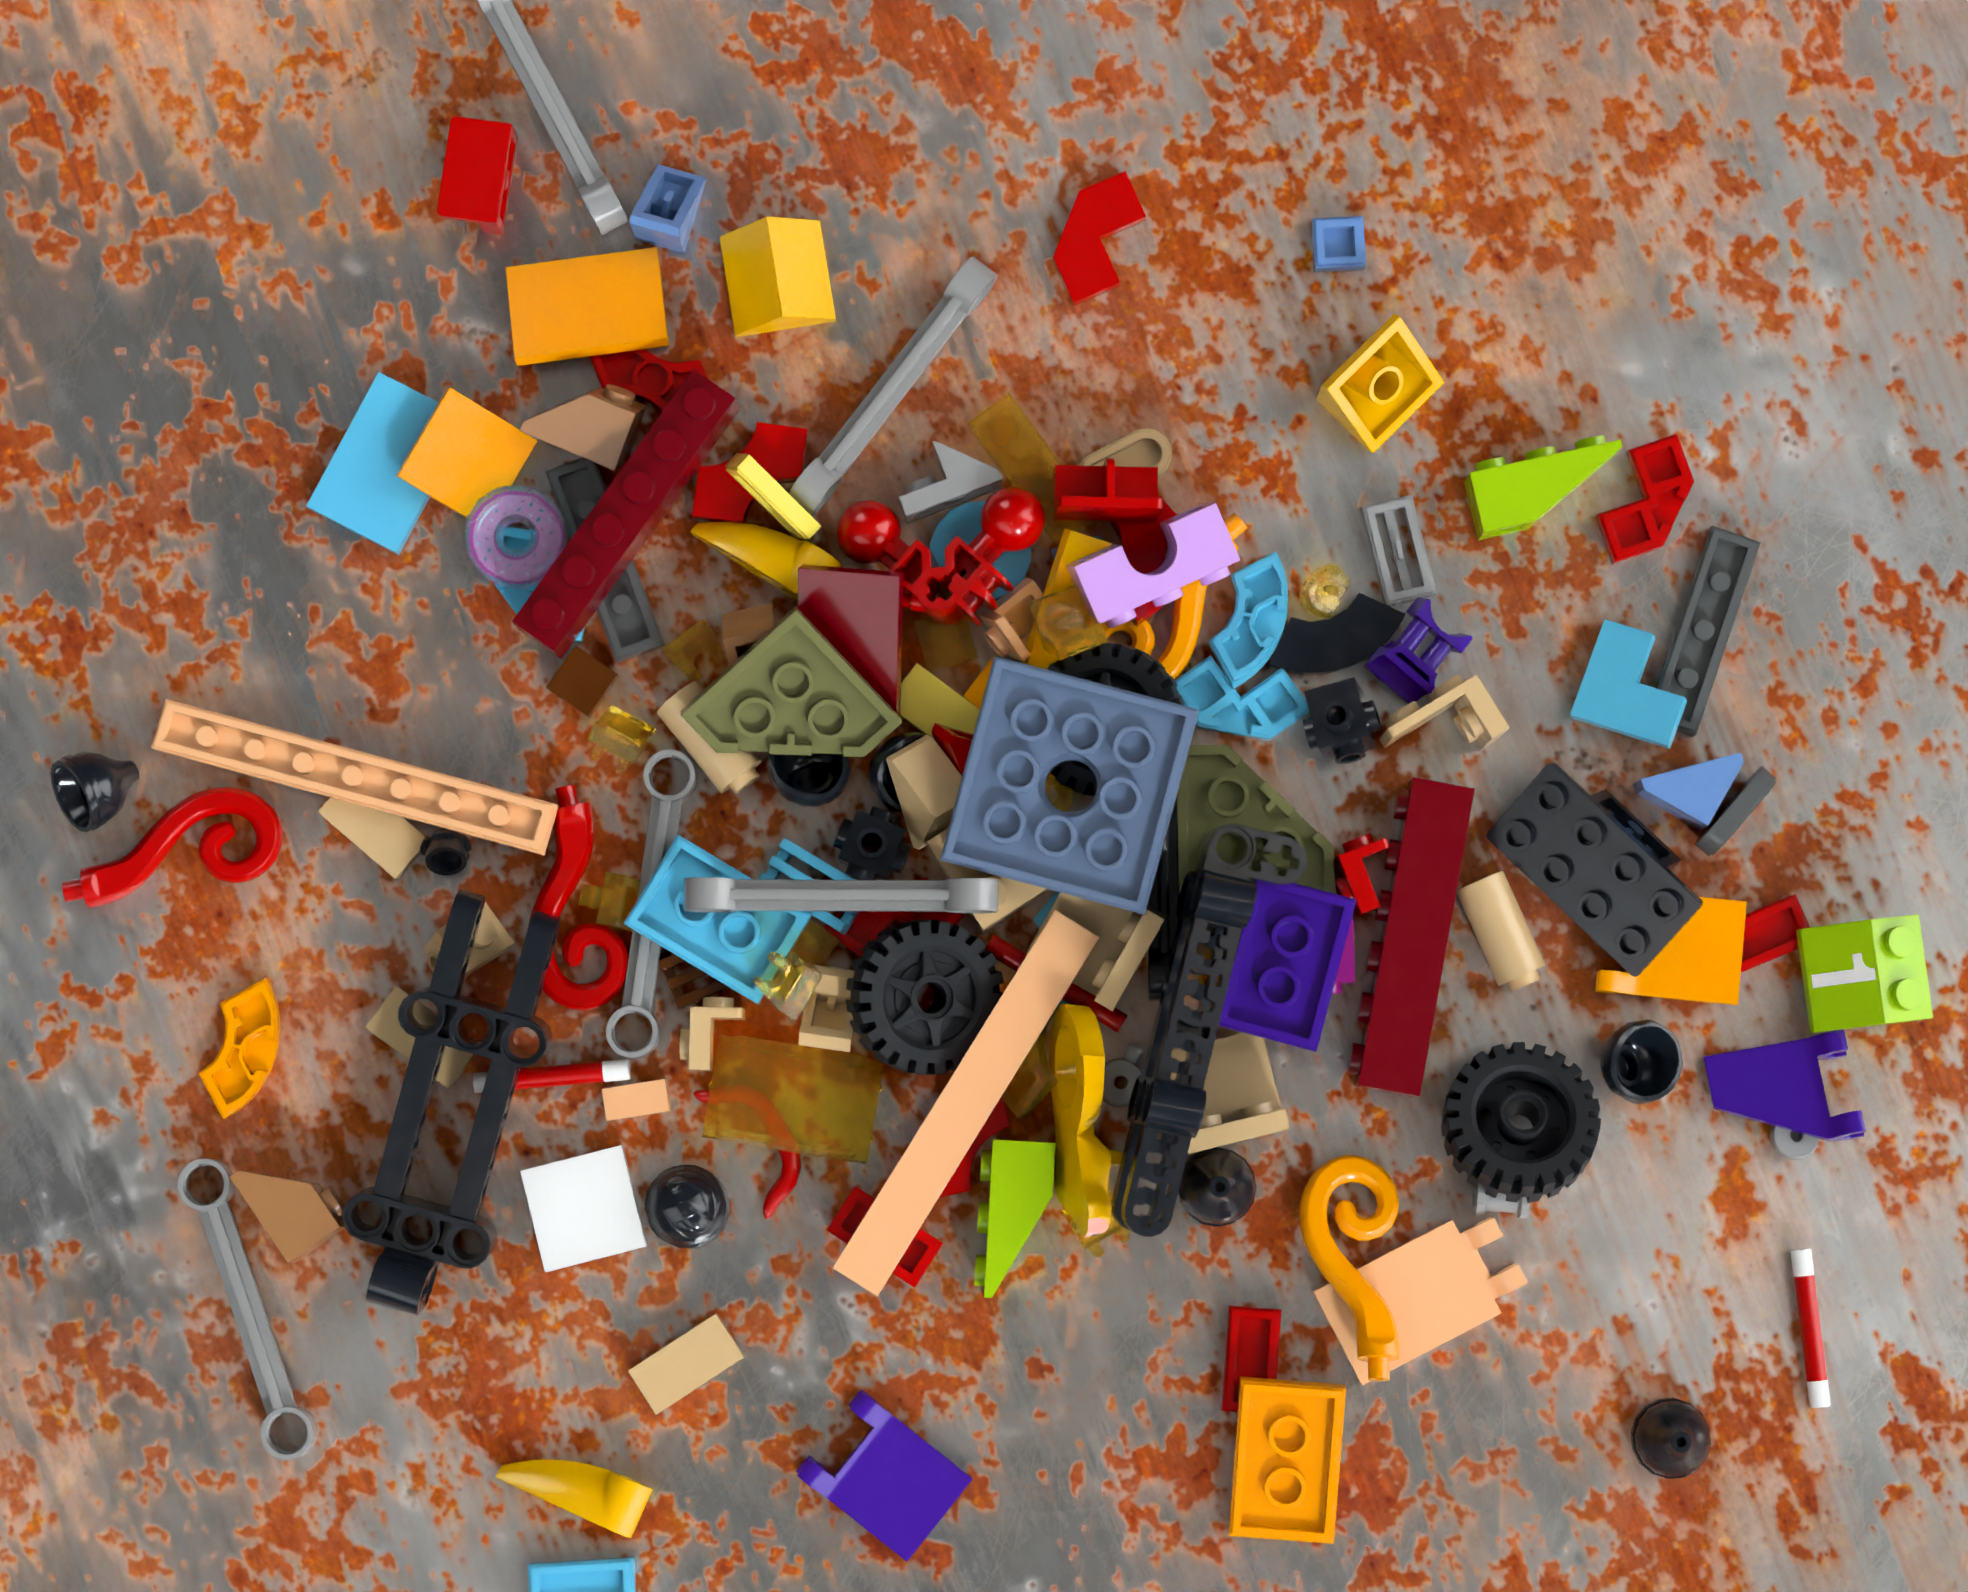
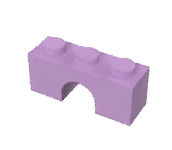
(1196, 550)

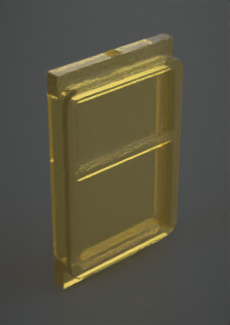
(793, 1098)

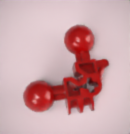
(1009, 522)

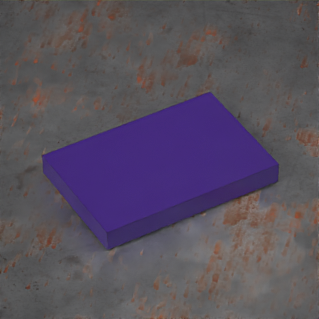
(1287, 964)

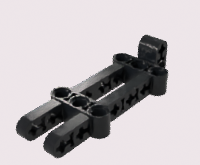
(1213, 898)
(410, 1265)

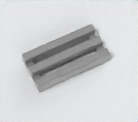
(1408, 593)

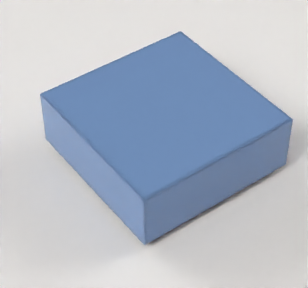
(1338, 244)

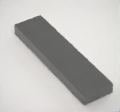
(626, 609)
(1707, 622)

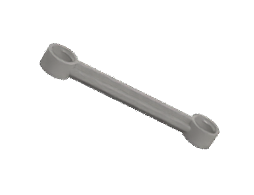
(554, 114)
(959, 300)
(947, 895)
(643, 952)
(247, 1309)

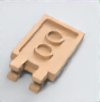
(1431, 1287)

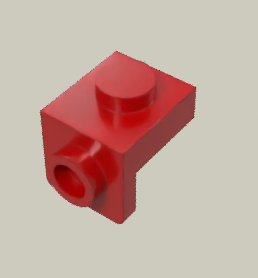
(1354, 879)

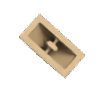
(925, 788)

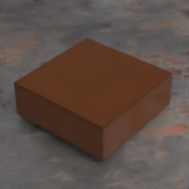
(582, 681)

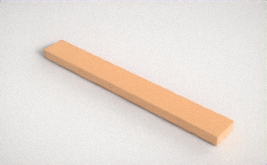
(355, 777)
(966, 1103)

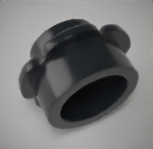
(446, 852)

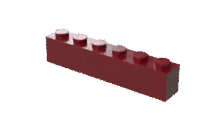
(626, 514)
(1412, 938)

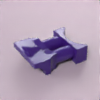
(1401, 668)

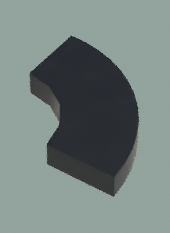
(1336, 642)

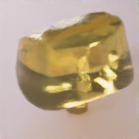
(1324, 590)

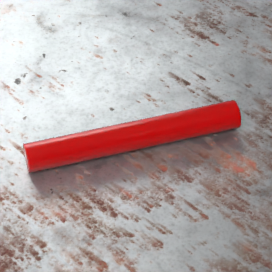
(1013, 958)

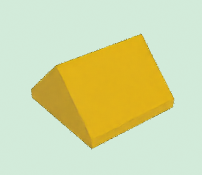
(777, 275)
(1380, 384)

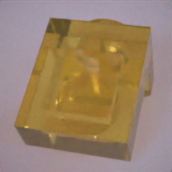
(1065, 624)

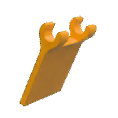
(1696, 964)

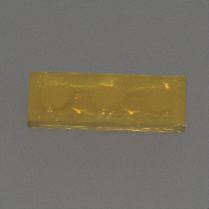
(1022, 457)

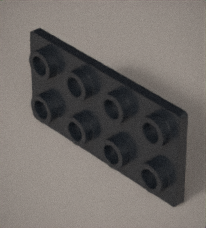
(1597, 866)

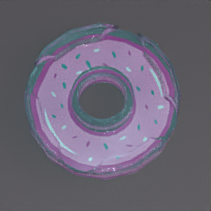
(509, 506)

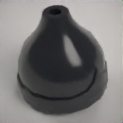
(91, 787)
(1217, 1187)
(1670, 1438)

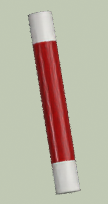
(564, 1075)
(1810, 1328)

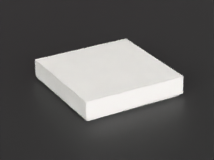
(583, 1208)

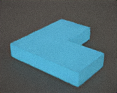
(1613, 692)

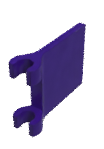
(890, 1480)

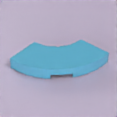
(1256, 620)

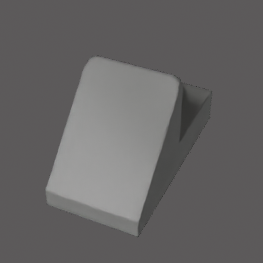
(963, 481)

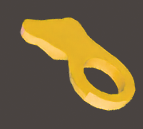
(1077, 1098)

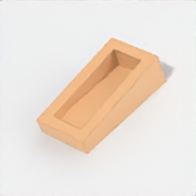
(636, 1100)

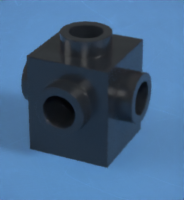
(1341, 721)
(889, 858)

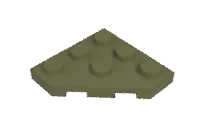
(791, 699)
(1223, 791)

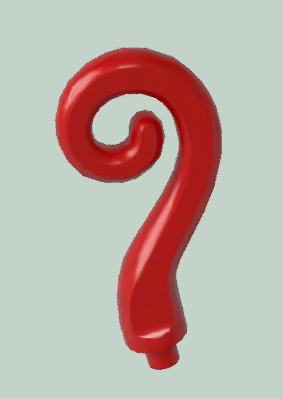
(574, 846)
(121, 877)

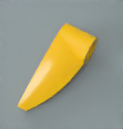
(764, 552)
(583, 1490)

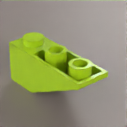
(1520, 493)
(1019, 1192)

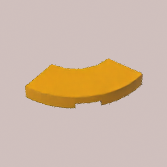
(247, 1049)

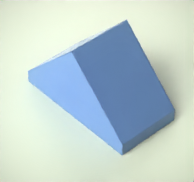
(667, 208)
(1692, 791)

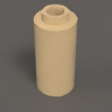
(725, 770)
(1501, 931)

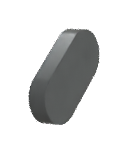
(1736, 811)

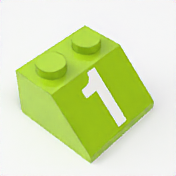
(1864, 973)

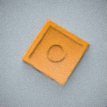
(464, 453)

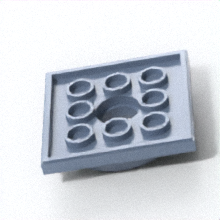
(1029, 727)

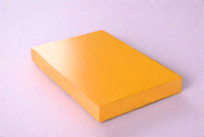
(587, 306)
(1287, 1460)

